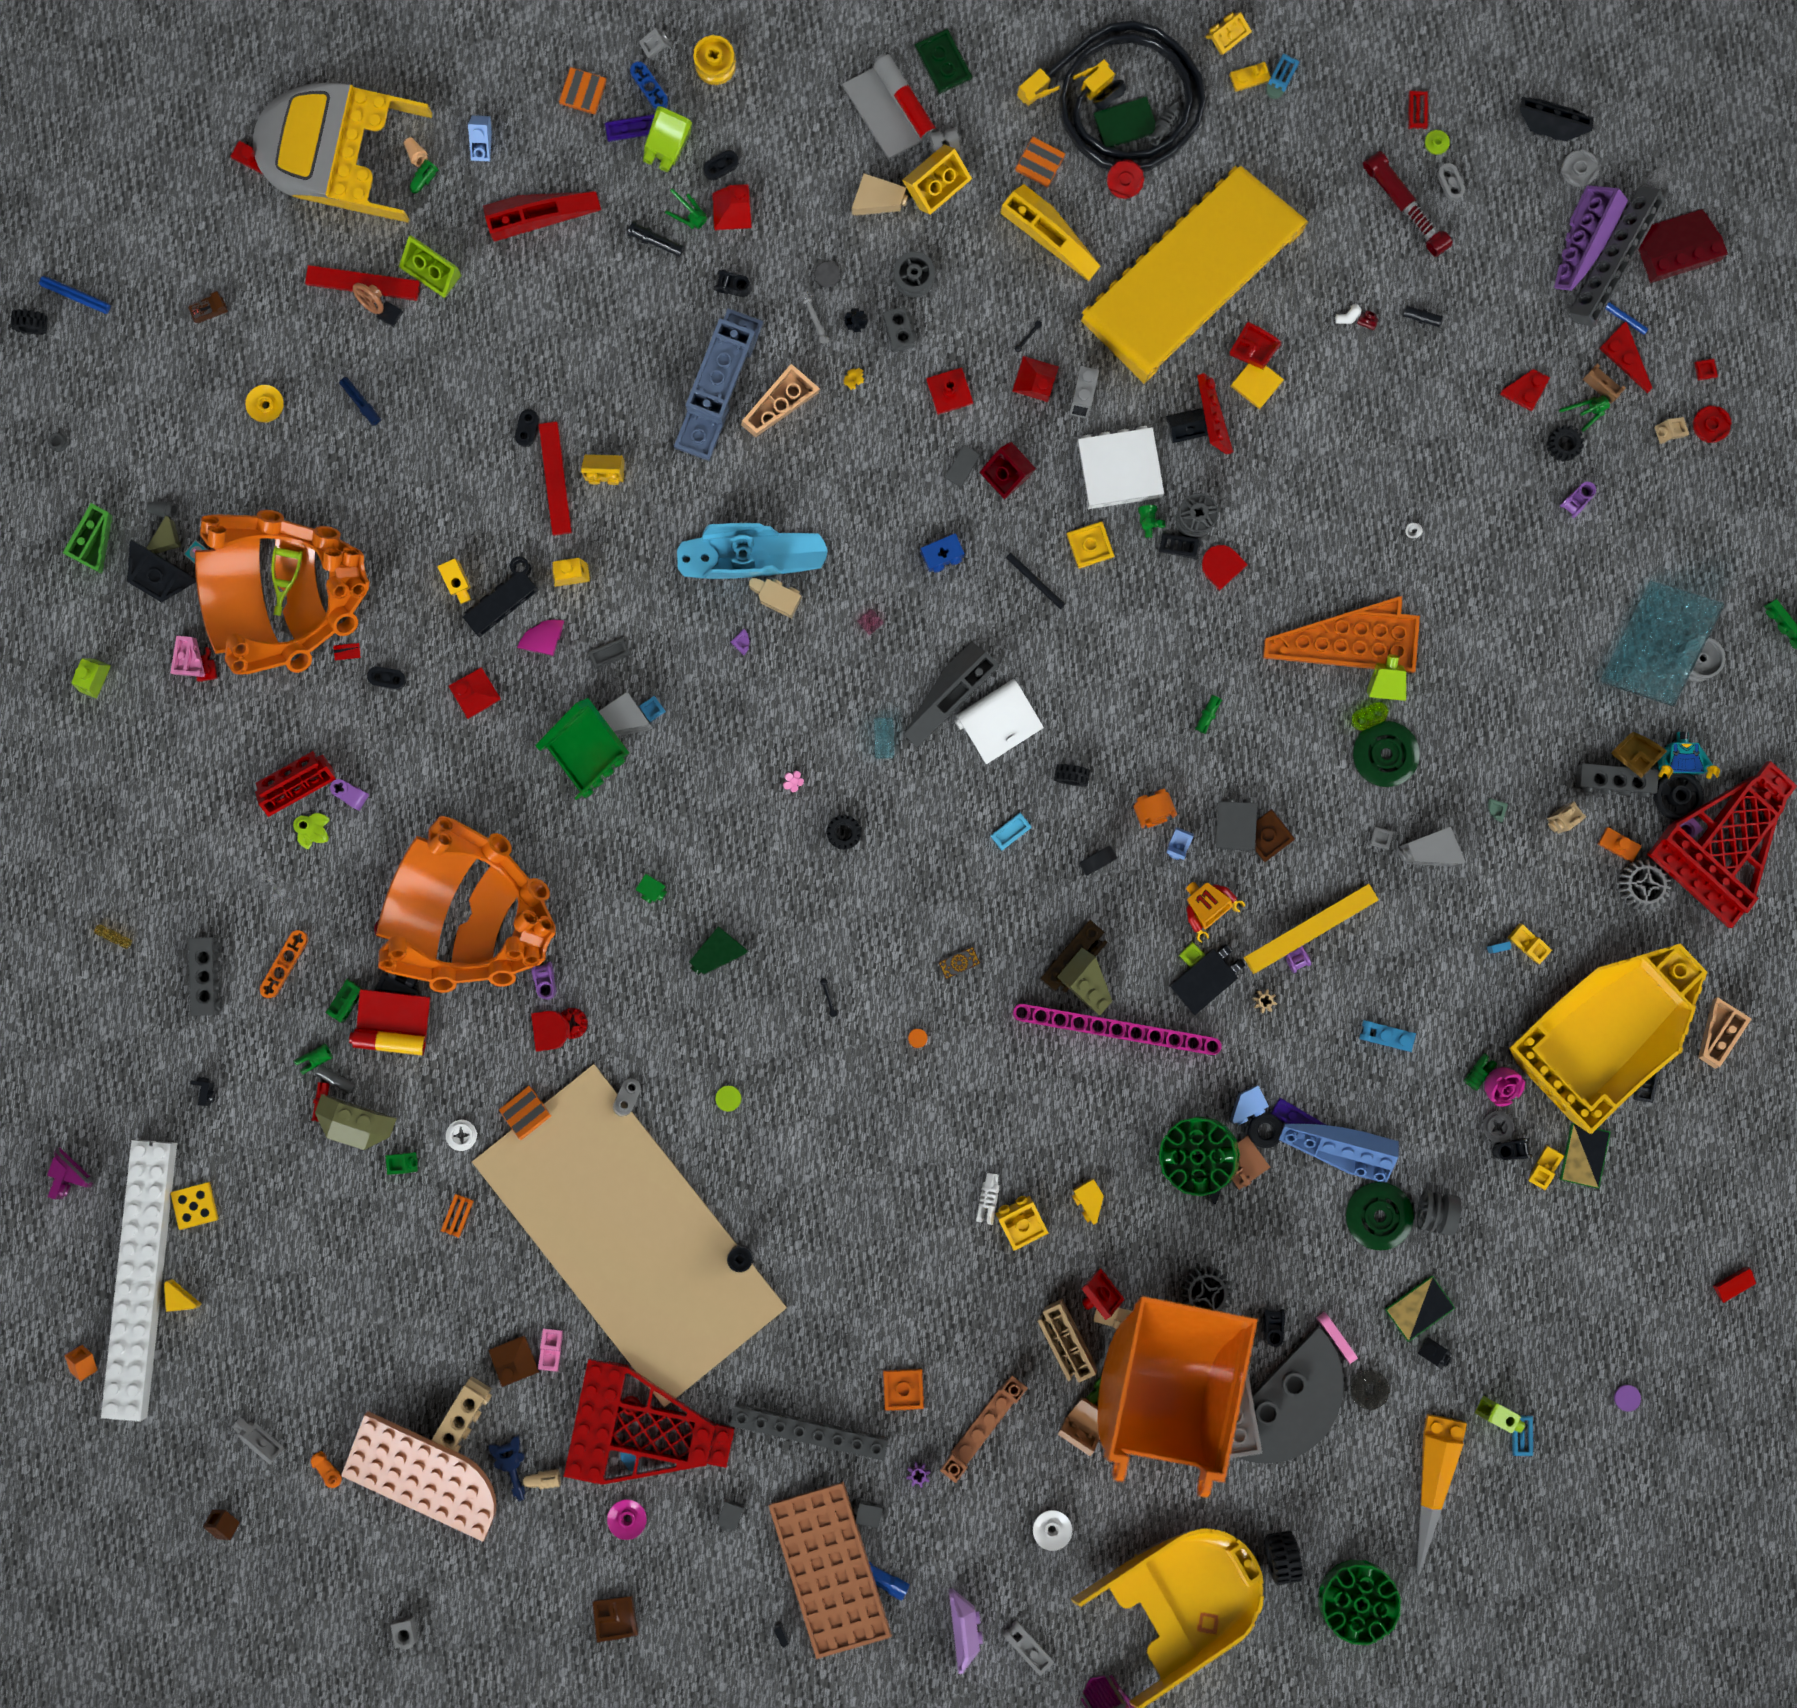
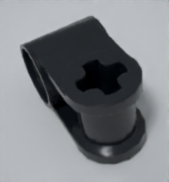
(729, 283)
(1514, 1149)
(1274, 1325)

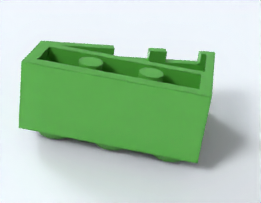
(91, 539)

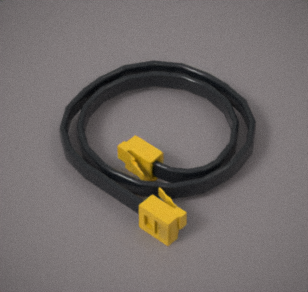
(1037, 87)

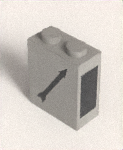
(1084, 392)

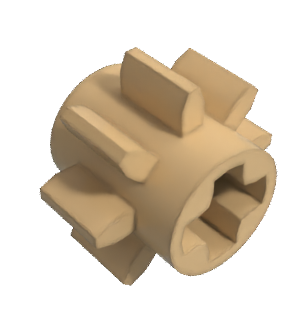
(1260, 1004)

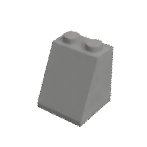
(625, 716)
(1434, 850)

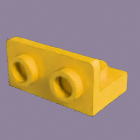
(1229, 32)

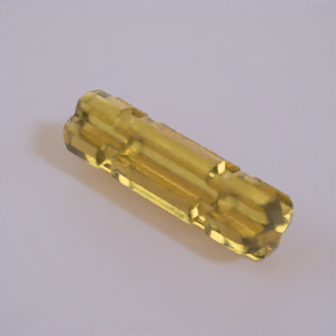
(112, 936)

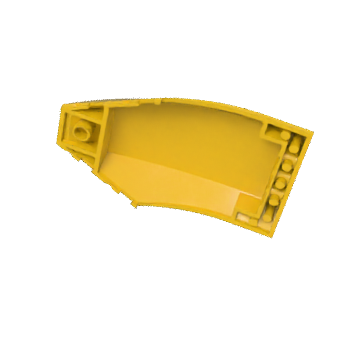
(1612, 1033)

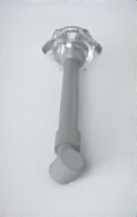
(806, 299)

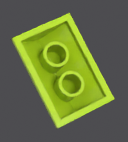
(429, 267)

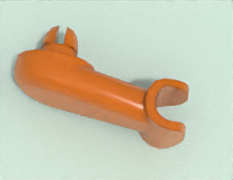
(330, 1475)

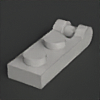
(1028, 1648)

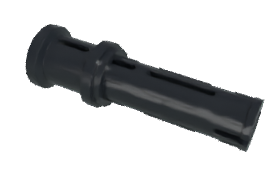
(645, 235)

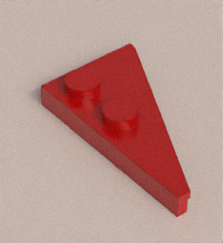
(1624, 354)

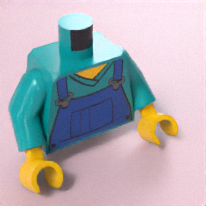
(1686, 758)

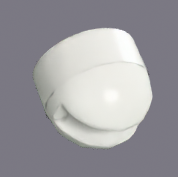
(1412, 526)

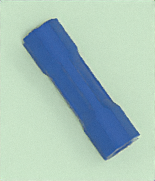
(893, 1585)

